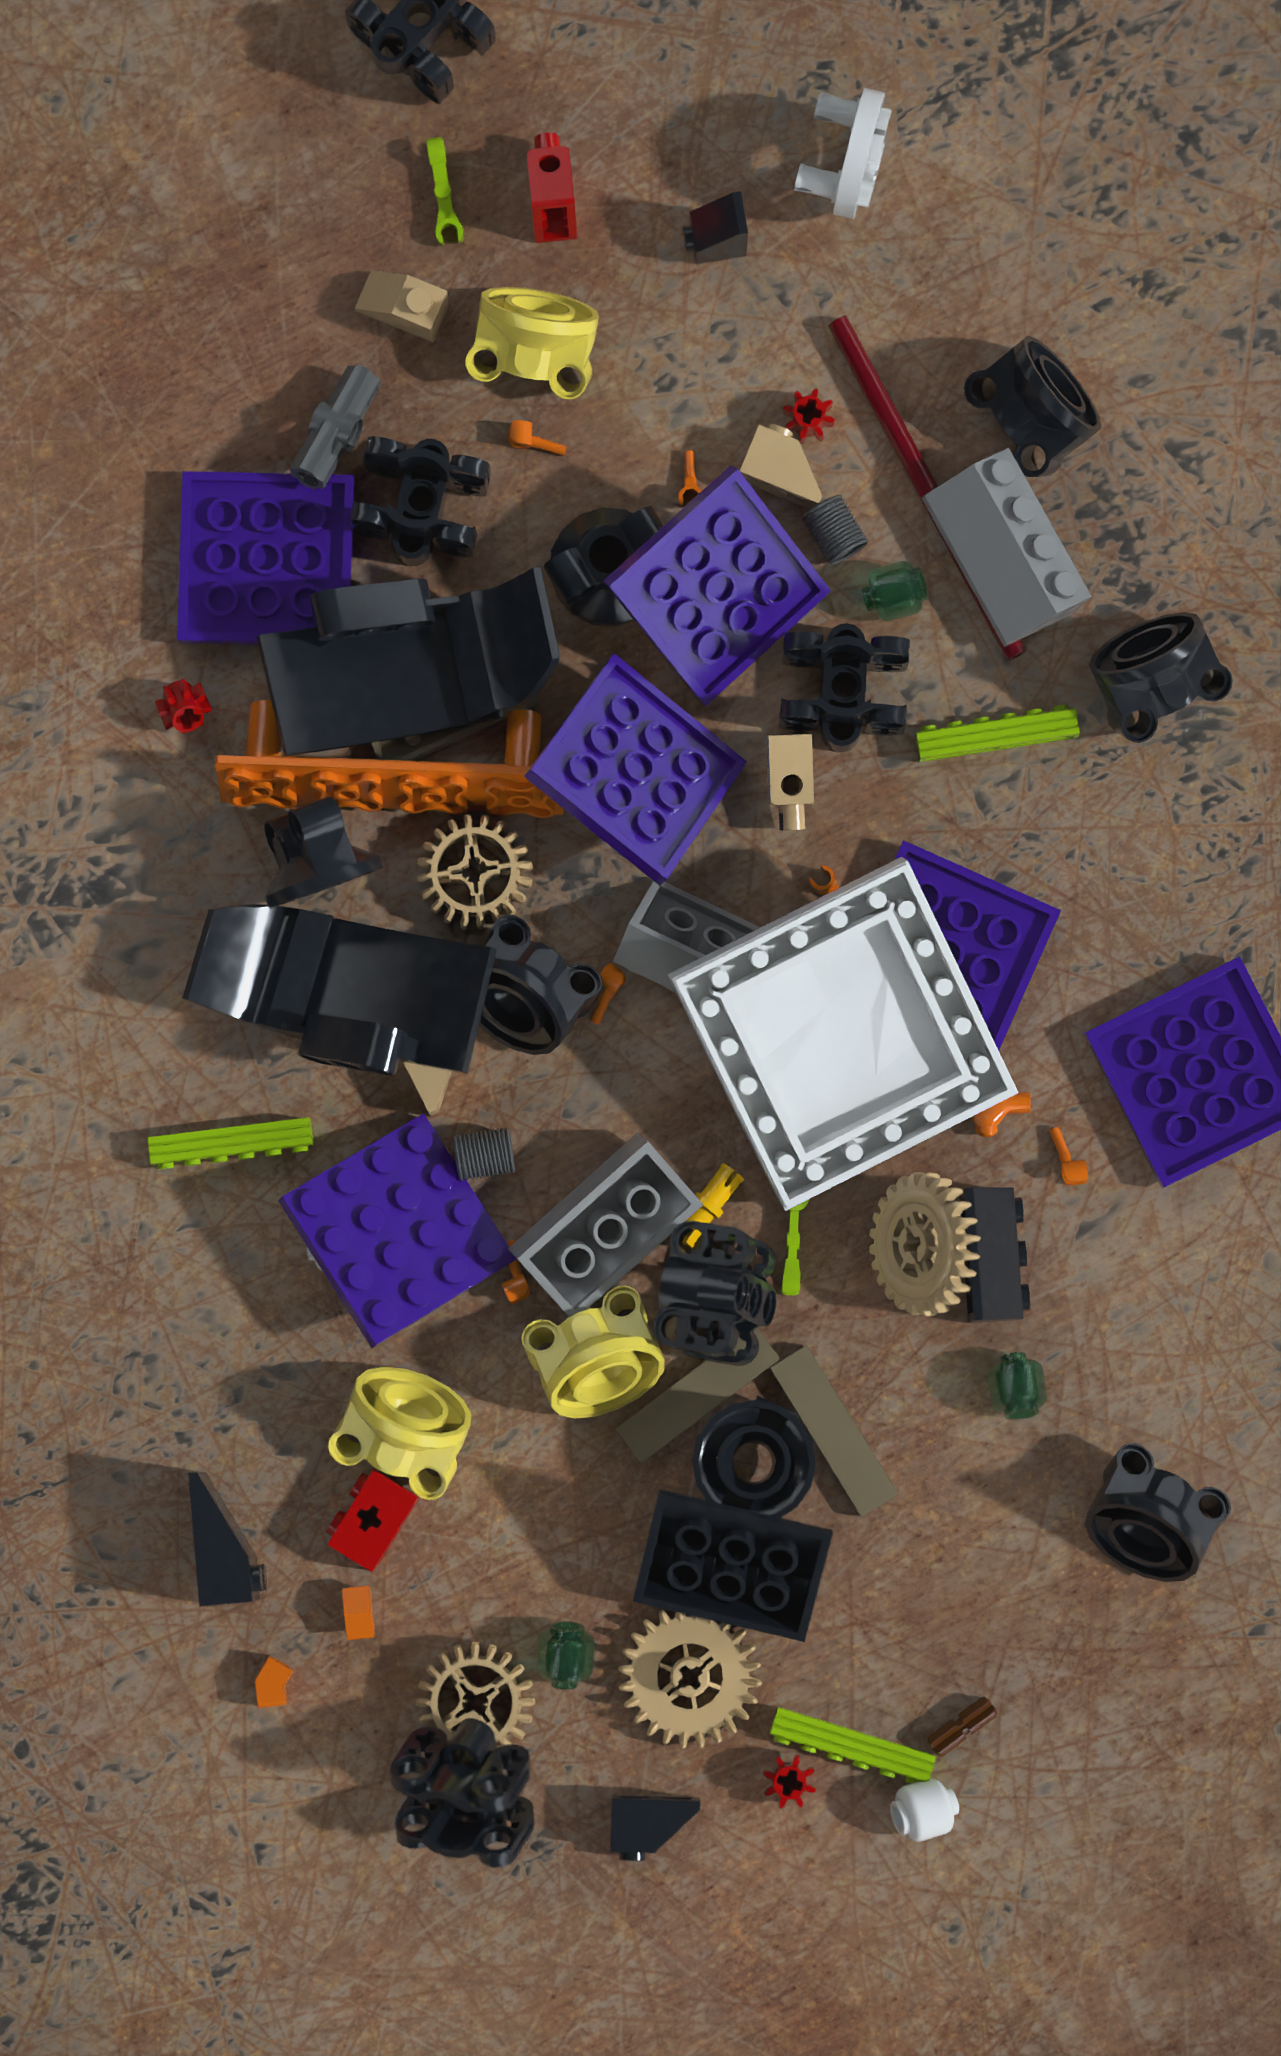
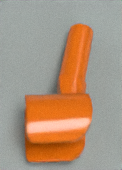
(521, 438)
(690, 480)
(831, 886)
(612, 980)
(1074, 1171)
(516, 1287)

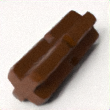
(969, 1721)

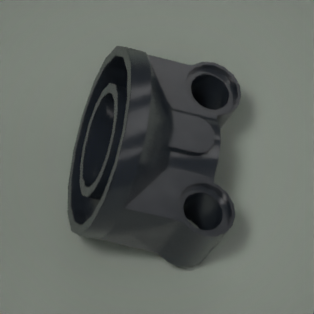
(1036, 404)
(576, 579)
(1157, 672)
(313, 852)
(532, 991)
(763, 1424)
(1153, 1518)

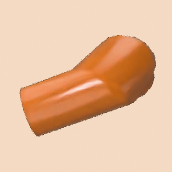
(987, 1120)

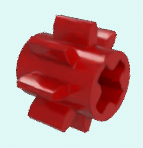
(800, 408)
(183, 706)
(794, 1793)

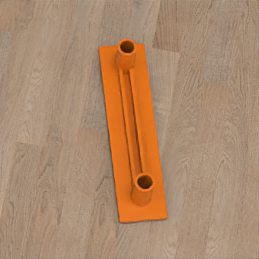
(389, 784)

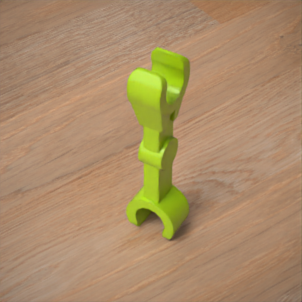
(442, 190)
(792, 1271)

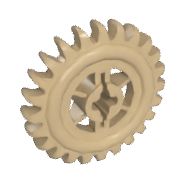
(932, 1247)
(657, 1704)

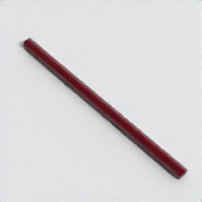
(898, 437)

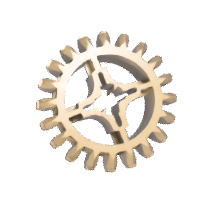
(454, 873)
(453, 1670)

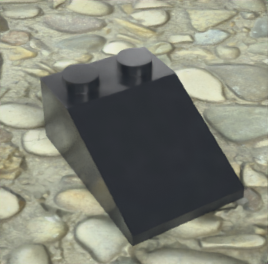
(223, 1555)

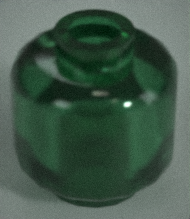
(895, 591)
(1017, 1386)
(565, 1654)

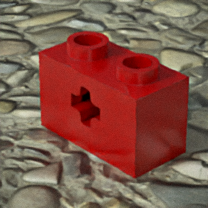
(371, 1545)

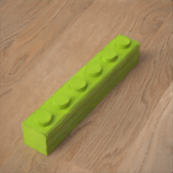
(997, 734)
(231, 1141)
(851, 1744)

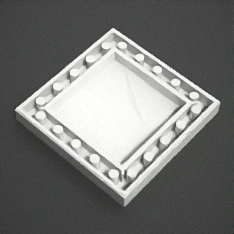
(843, 1033)

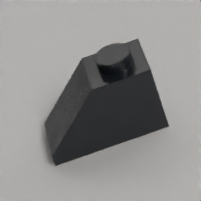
(717, 230)
(647, 1823)

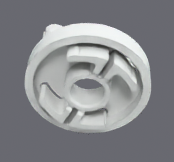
(856, 180)

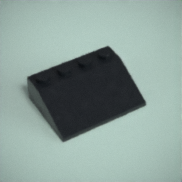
(732, 1565)

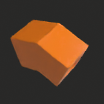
(358, 1612)
(272, 1683)

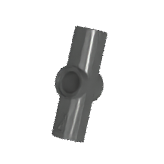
(335, 427)

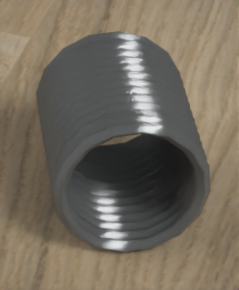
(835, 529)
(484, 1153)

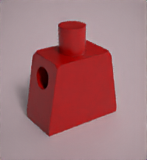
(551, 190)

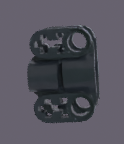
(426, 70)
(392, 460)
(882, 655)
(716, 1293)
(464, 1793)

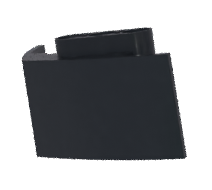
(407, 664)
(343, 987)

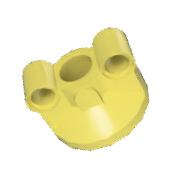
(534, 337)
(596, 1356)
(403, 1428)

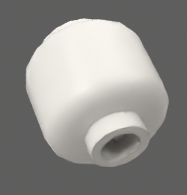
(924, 1810)

